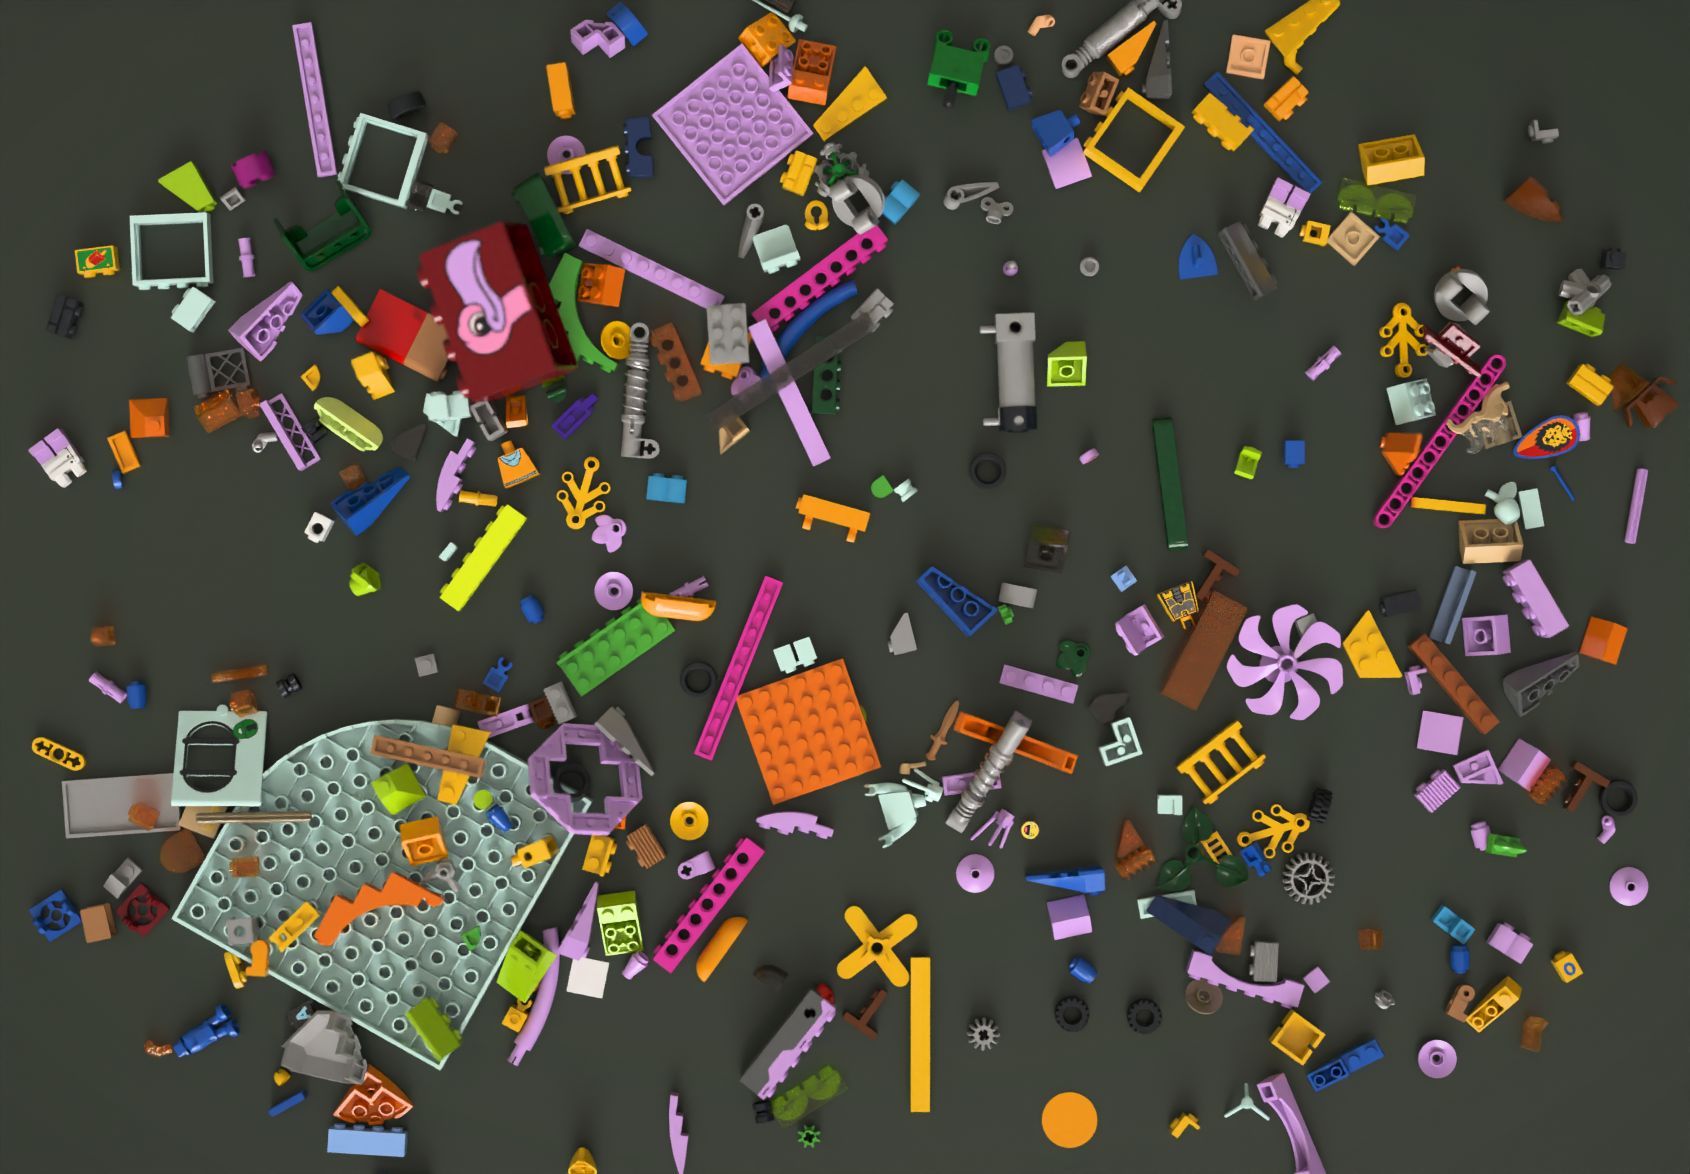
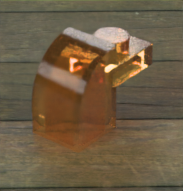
(477, 702)

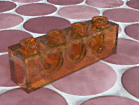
(669, 333)

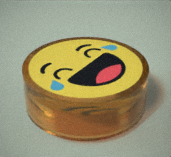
(1029, 829)

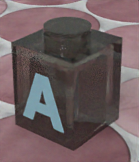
(301, 1014)

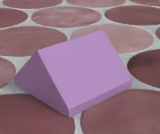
(1524, 764)
(1069, 917)

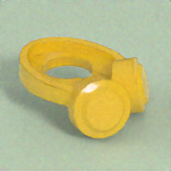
(823, 222)

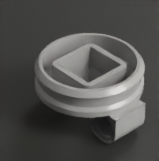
(846, 211)
(1450, 285)

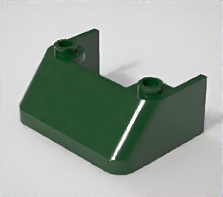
(543, 217)
(329, 237)

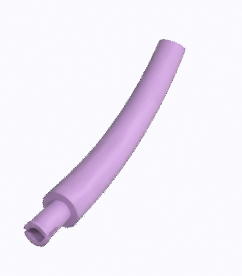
(537, 1017)

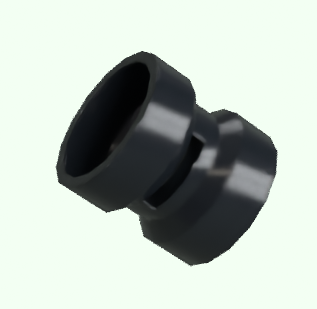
(314, 430)
(289, 685)
(763, 1111)

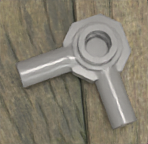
(444, 870)

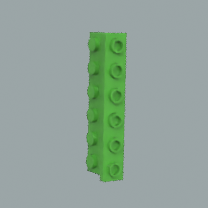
(613, 647)

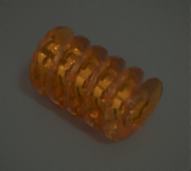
(1547, 785)
(1135, 862)

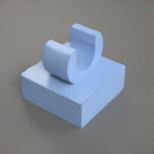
(1123, 578)

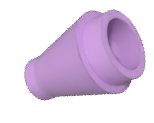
(1583, 421)
(635, 964)

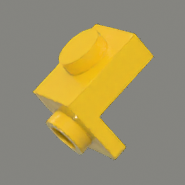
(1179, 1124)

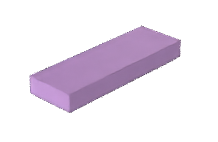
(956, 783)

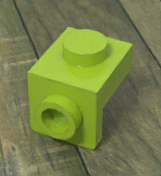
(1247, 462)

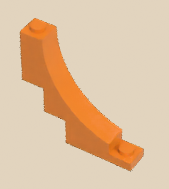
(396, 891)

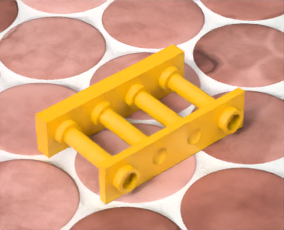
(592, 160)
(1203, 755)

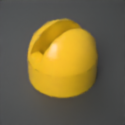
(281, 1077)

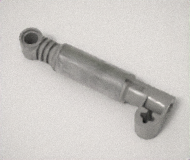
(1115, 30)

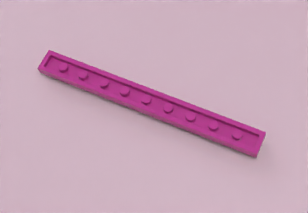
(738, 668)

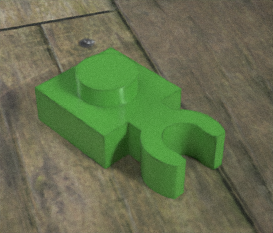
(1006, 613)

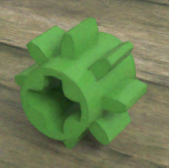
(811, 1130)

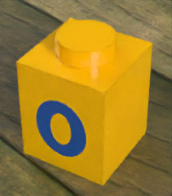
(1566, 966)

